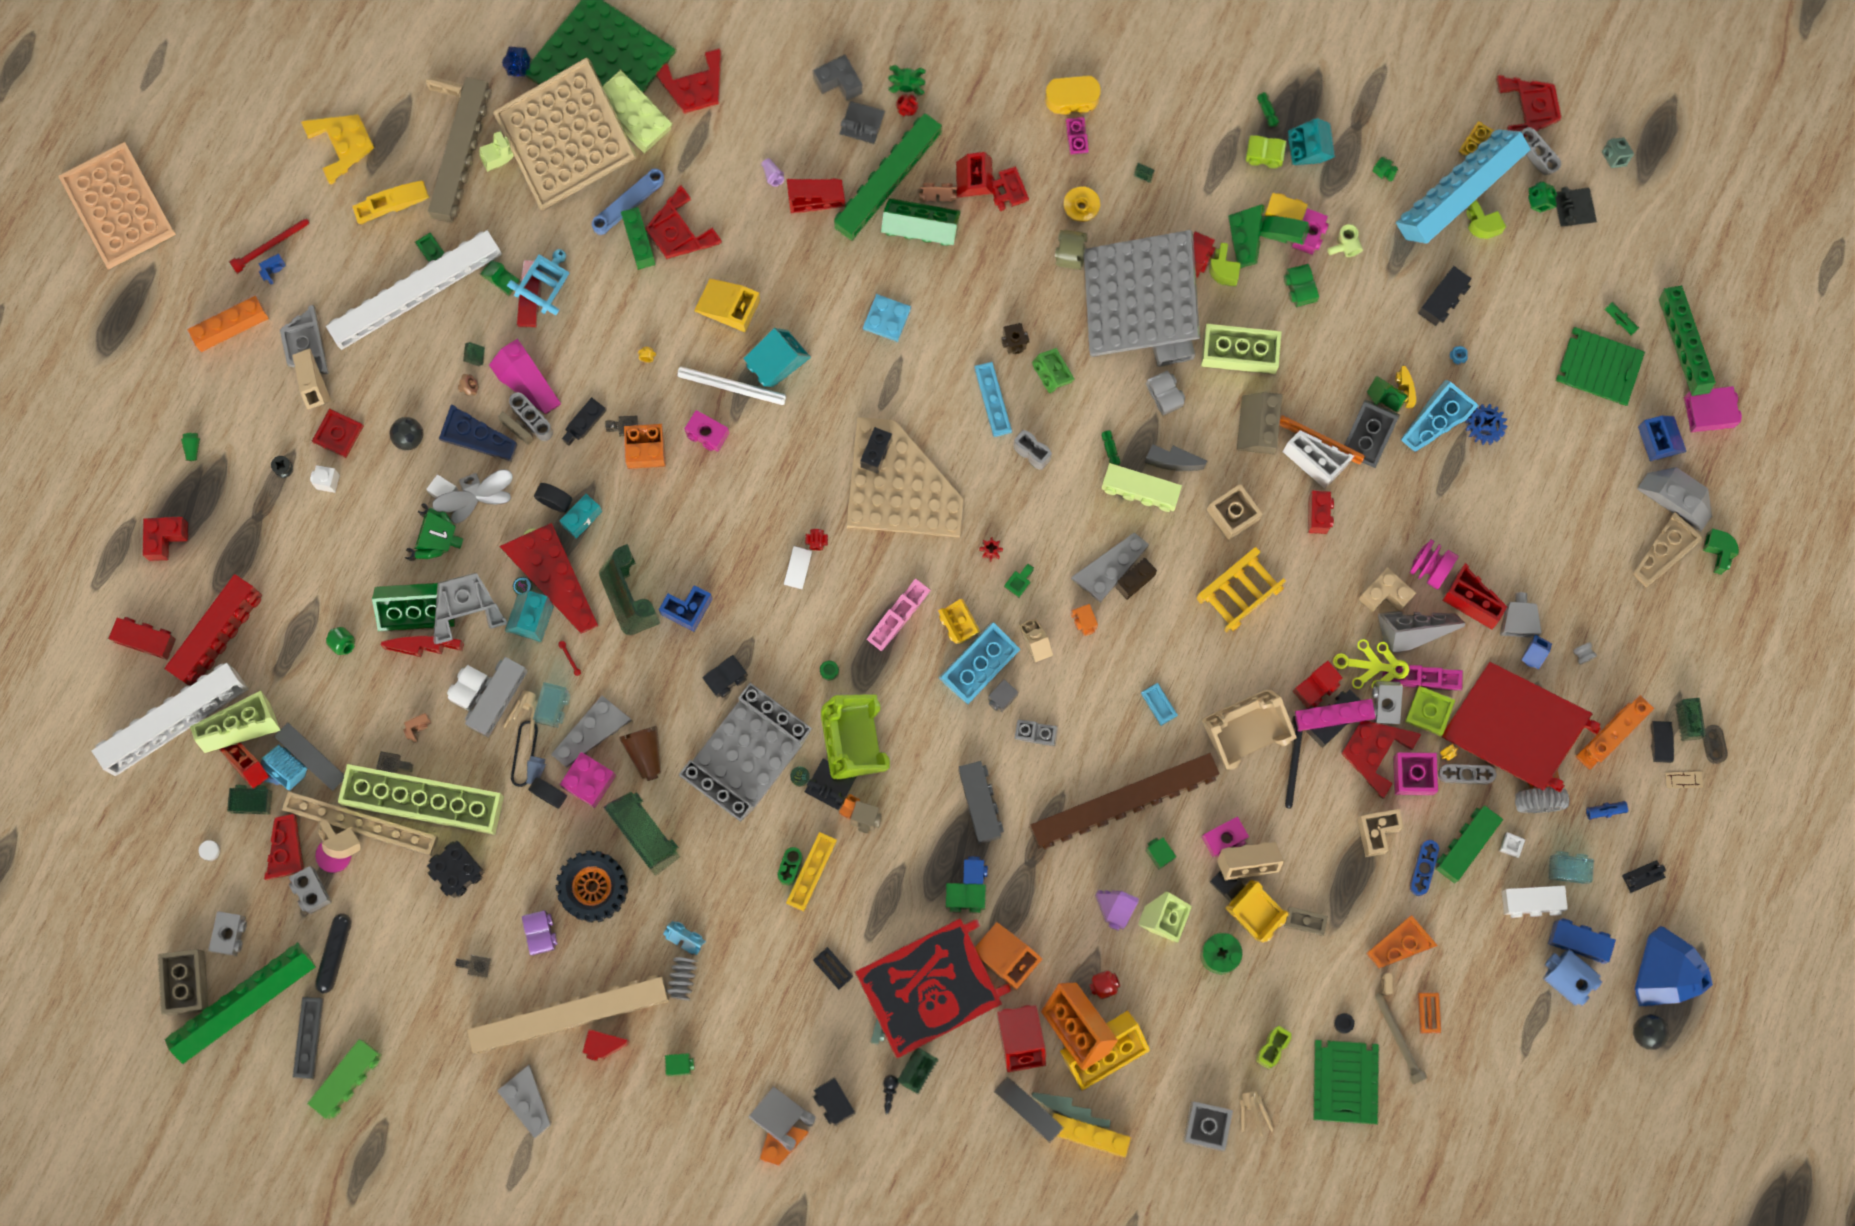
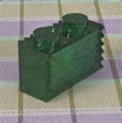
(1690, 719)
(249, 801)
(917, 1070)

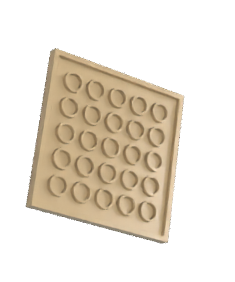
(564, 134)

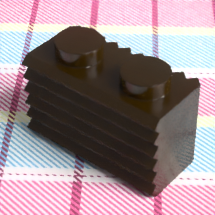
(1136, 578)

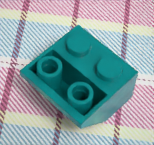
(1311, 143)

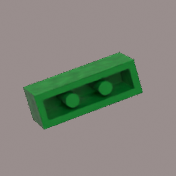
(638, 238)

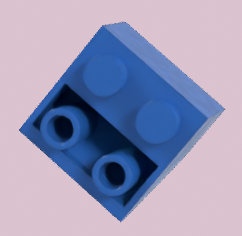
(1661, 437)

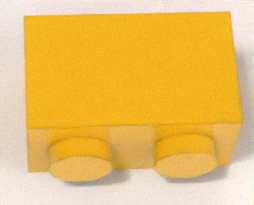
(1285, 207)

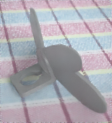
(465, 501)

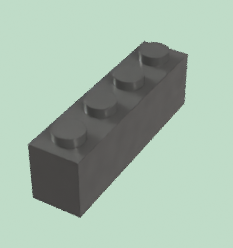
(979, 802)

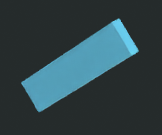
(992, 399)

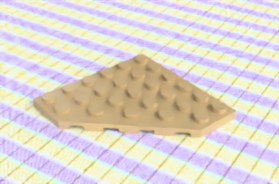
(906, 493)

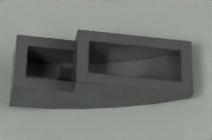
(1175, 459)

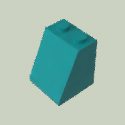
(776, 357)
(530, 616)

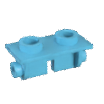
(692, 941)

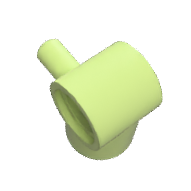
(1349, 246)

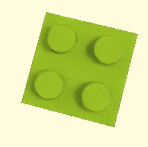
(1430, 711)

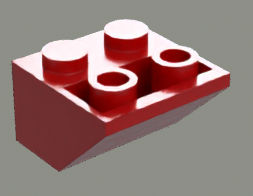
(974, 175)

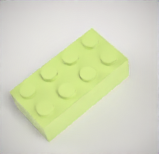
(636, 113)
(1241, 348)

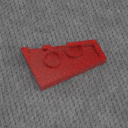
(285, 850)

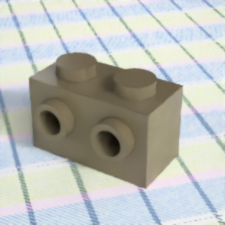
(865, 817)

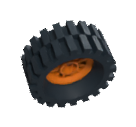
(570, 880)

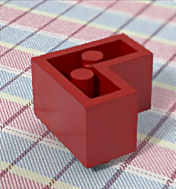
(1202, 251)
(158, 534)
(1321, 682)

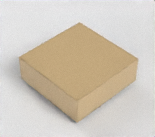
(1386, 984)

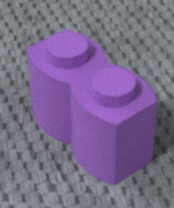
(539, 932)

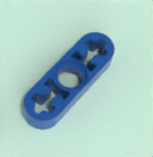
(1433, 855)

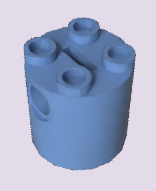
(1565, 973)

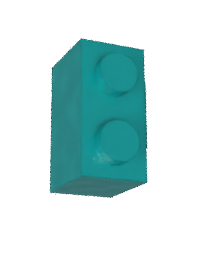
(581, 516)

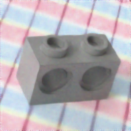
(313, 887)

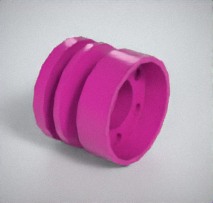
(1434, 564)

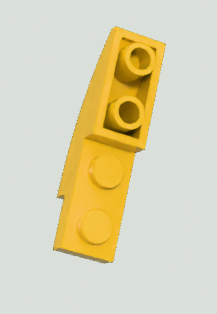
(390, 200)

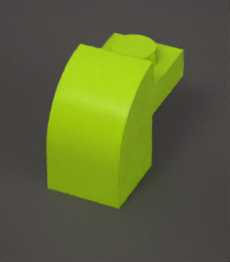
(1484, 226)
(1224, 271)

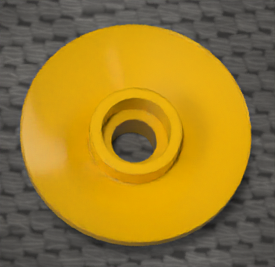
(1083, 196)

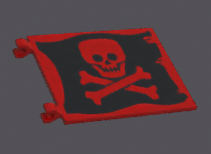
(929, 987)

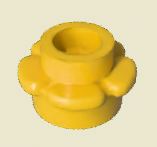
(646, 354)
(1448, 752)

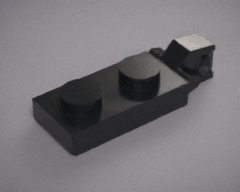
(584, 421)

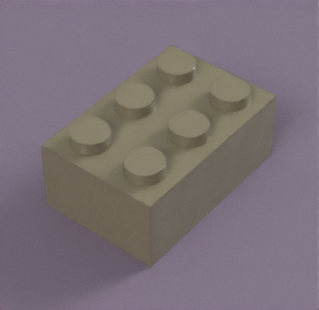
(182, 982)

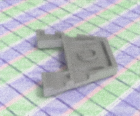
(459, 598)

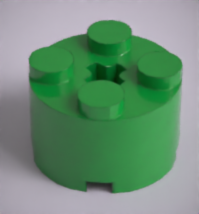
(1225, 943)

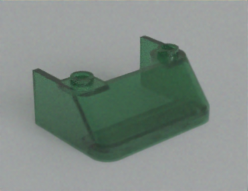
(642, 832)

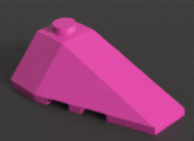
(518, 371)

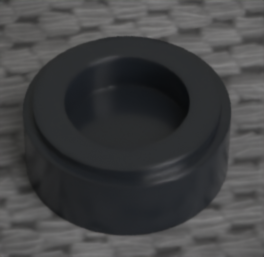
(1344, 1023)

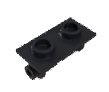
(1644, 876)

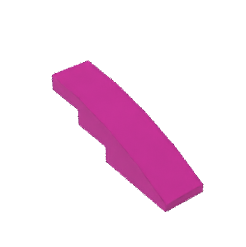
(1430, 678)

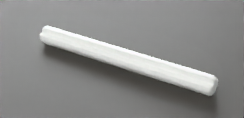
(731, 385)

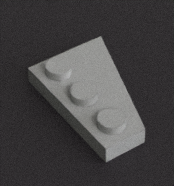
(525, 1100)

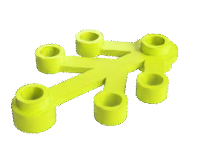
(1375, 665)

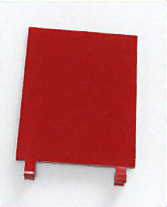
(1518, 726)

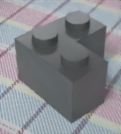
(838, 74)

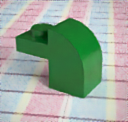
(1723, 546)

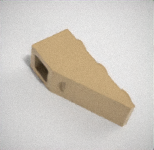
(310, 380)

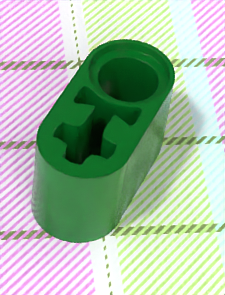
(793, 872)

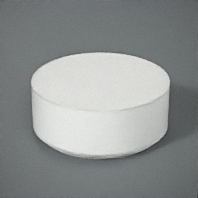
(209, 850)

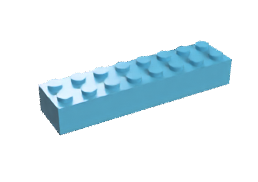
(1462, 185)

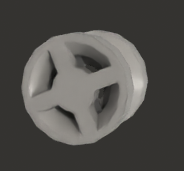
(1585, 653)

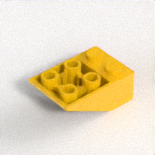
(728, 303)

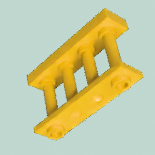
(1237, 571)

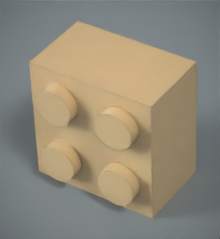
(1234, 512)

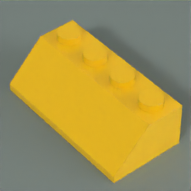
(1129, 1047)

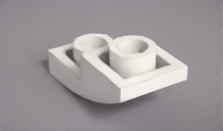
(797, 567)

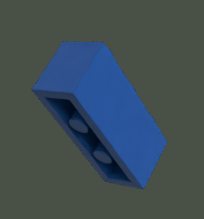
(1582, 941)

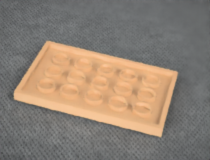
(116, 205)

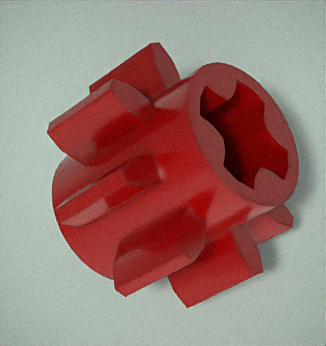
(907, 105)
(816, 539)
(991, 543)

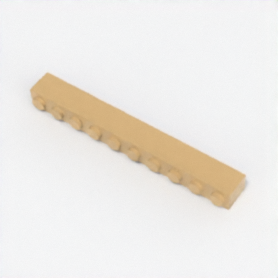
(567, 1015)

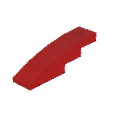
(526, 308)
(416, 644)

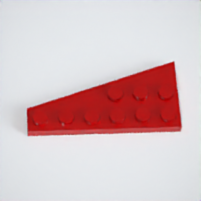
(548, 567)

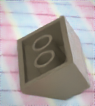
(1259, 422)

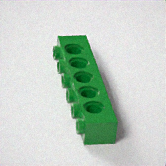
(1687, 340)

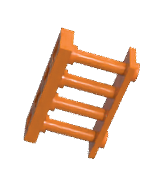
(1614, 732)

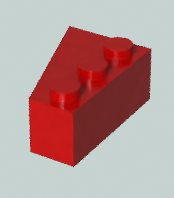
(815, 194)
(1474, 598)

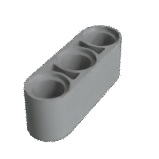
(1546, 155)
(527, 409)

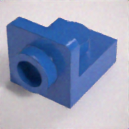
(271, 265)

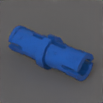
(1607, 810)

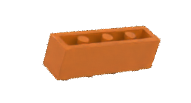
(228, 323)

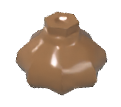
(468, 385)

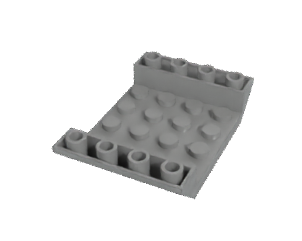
(746, 753)

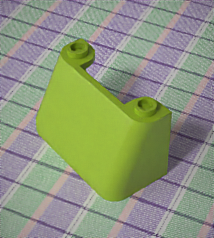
(852, 736)

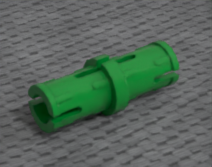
(1623, 320)

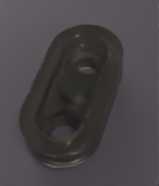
(1717, 744)

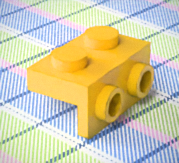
(958, 621)

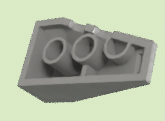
(1410, 631)

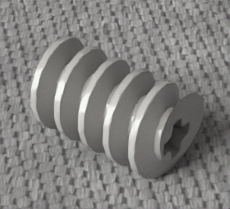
(681, 978)

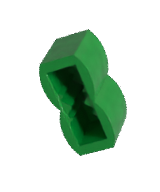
(1301, 285)
(965, 897)

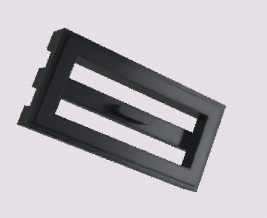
(822, 955)

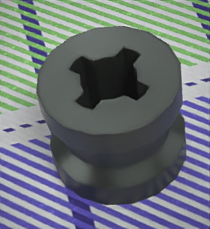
(285, 470)

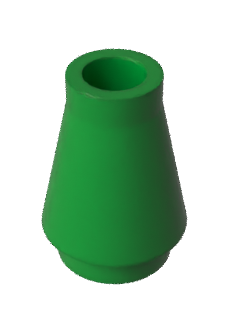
(190, 446)

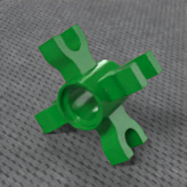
(906, 80)

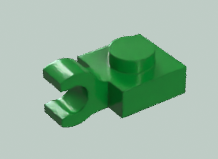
(1018, 582)

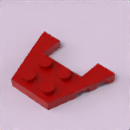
(695, 90)
(1537, 101)
(672, 233)
(1369, 747)

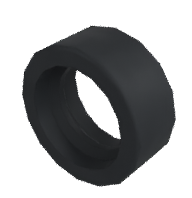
(553, 497)
(547, 792)

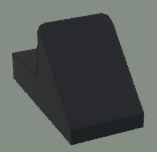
(1227, 888)

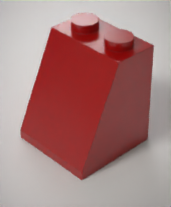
(1021, 1038)

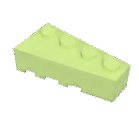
(236, 723)

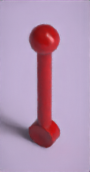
(562, 645)

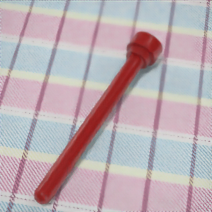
(239, 263)

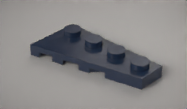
(472, 434)

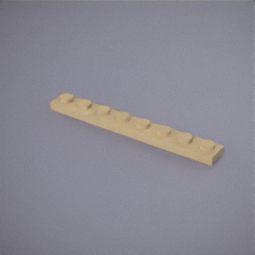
(360, 823)

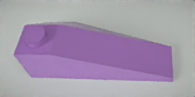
(1116, 907)

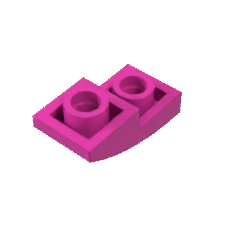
(1077, 135)

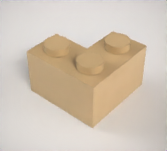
(1387, 587)
(1373, 830)

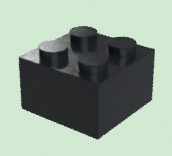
(834, 1101)

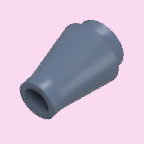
(534, 768)

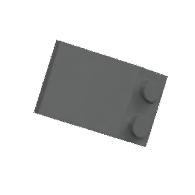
(1372, 431)

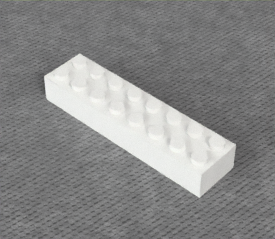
(169, 719)

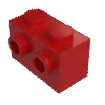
(1320, 512)

